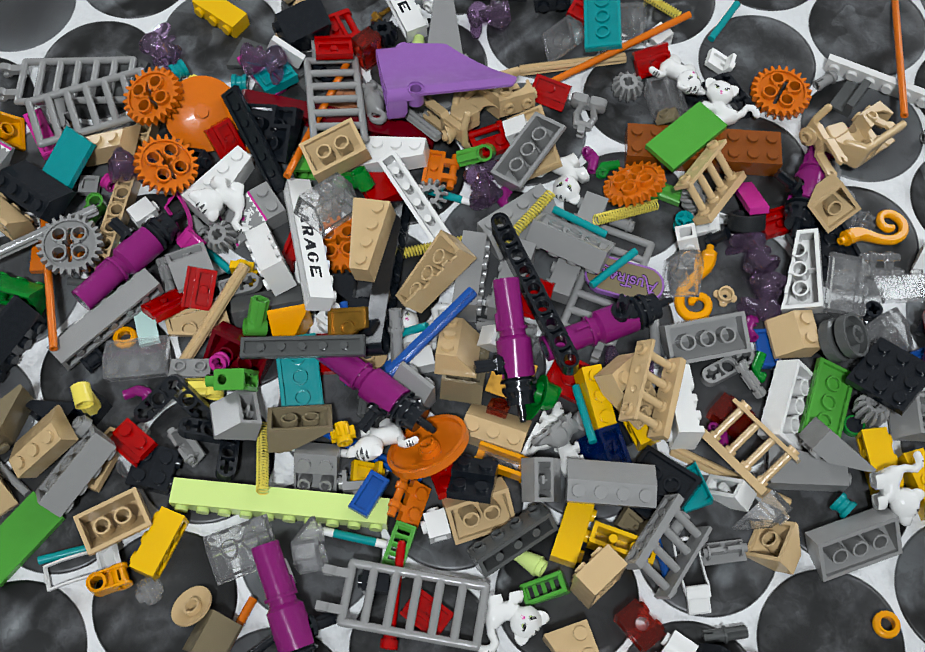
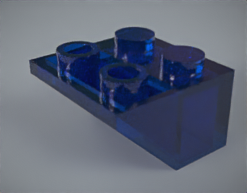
(609, 446)

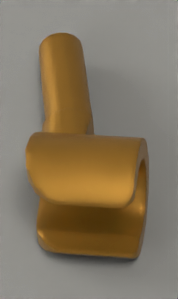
(375, 15)

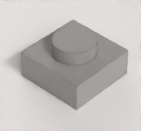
(89, 184)

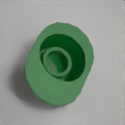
(545, 397)

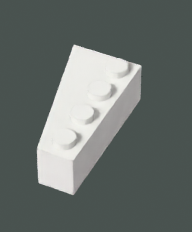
(411, 150)
(234, 167)
(269, 259)
(805, 277)
(685, 427)

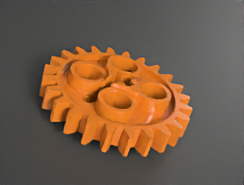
(140, 100)
(791, 101)
(150, 171)
(634, 184)
(340, 246)

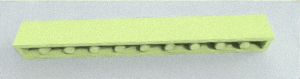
(279, 503)

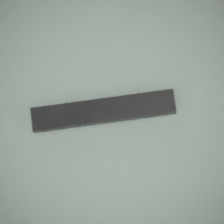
(303, 346)

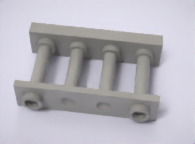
(649, 541)

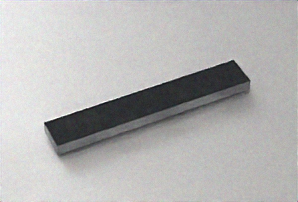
(254, 138)

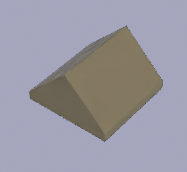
(213, 634)

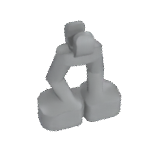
(582, 101)

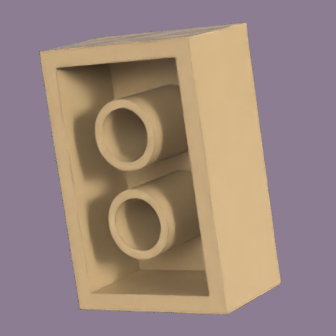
(598, 575)

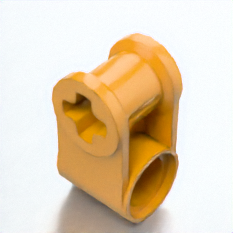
(111, 580)

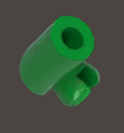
(605, 167)
(757, 366)

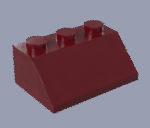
(227, 339)

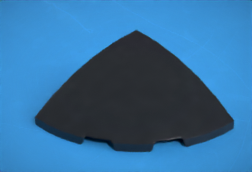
(280, 127)

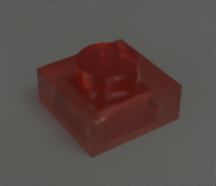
(498, 407)

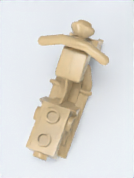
(468, 105)
(850, 145)

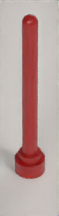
(391, 642)

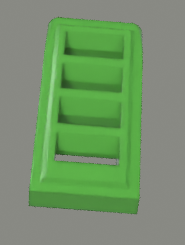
(399, 525)
(542, 581)

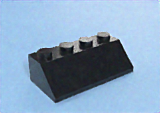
(35, 190)
(18, 330)

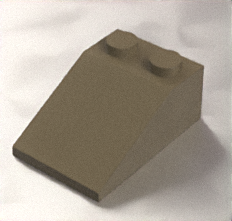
(464, 388)
(13, 416)
(296, 426)

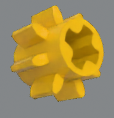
(343, 434)

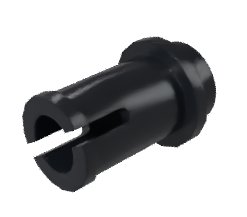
(718, 237)

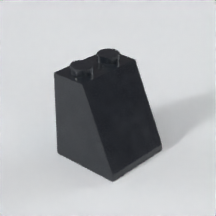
(301, 23)

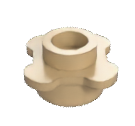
(729, 292)

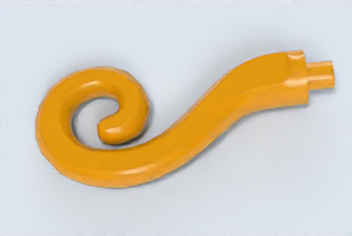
(859, 234)
(709, 256)

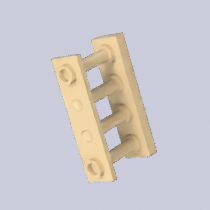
(724, 189)
(667, 394)
(744, 467)

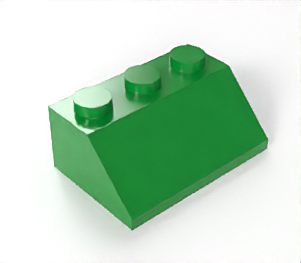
(29, 292)

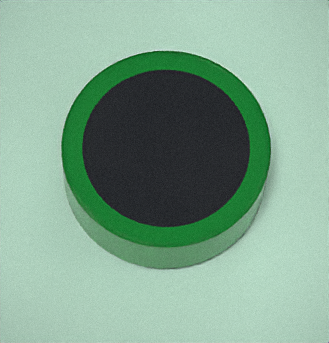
(852, 426)

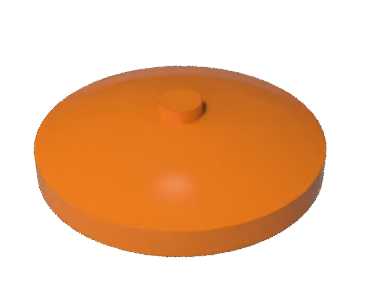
(198, 111)
(432, 451)

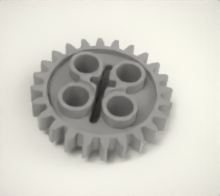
(51, 247)

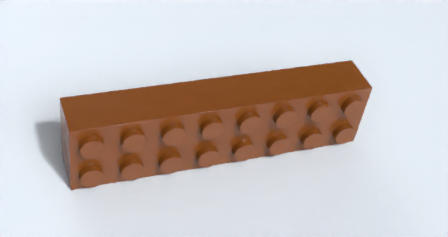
(745, 150)

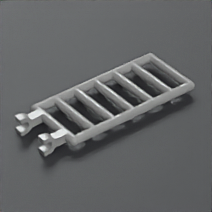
(22, 70)
(85, 87)
(312, 100)
(578, 292)
(418, 576)

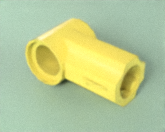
(207, 392)
(84, 398)

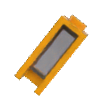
(508, 461)

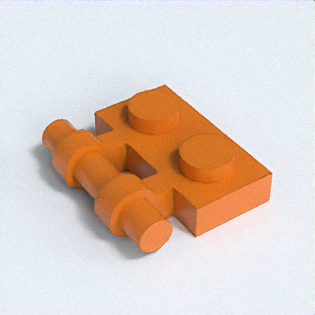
(435, 168)
(413, 503)

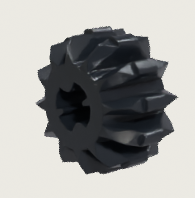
(387, 31)

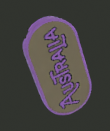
(628, 280)

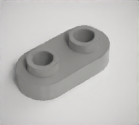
(81, 425)

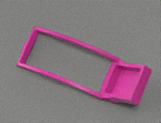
(188, 236)

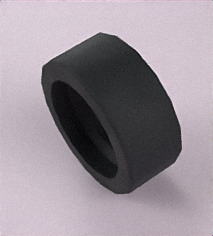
(743, 222)

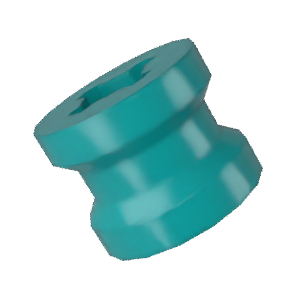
(179, 69)
(241, 81)
(684, 217)
(843, 505)

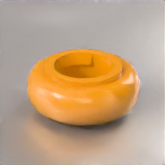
(124, 331)
(895, 622)

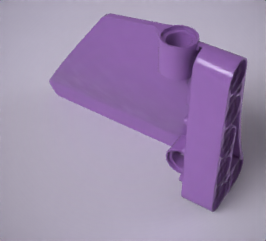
(430, 69)

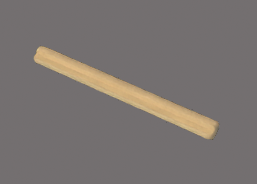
(563, 65)
(215, 311)
(712, 468)

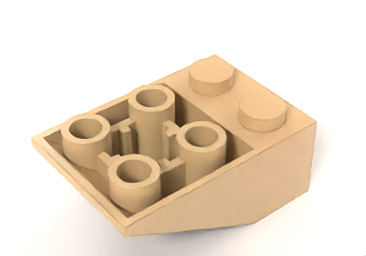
(613, 382)

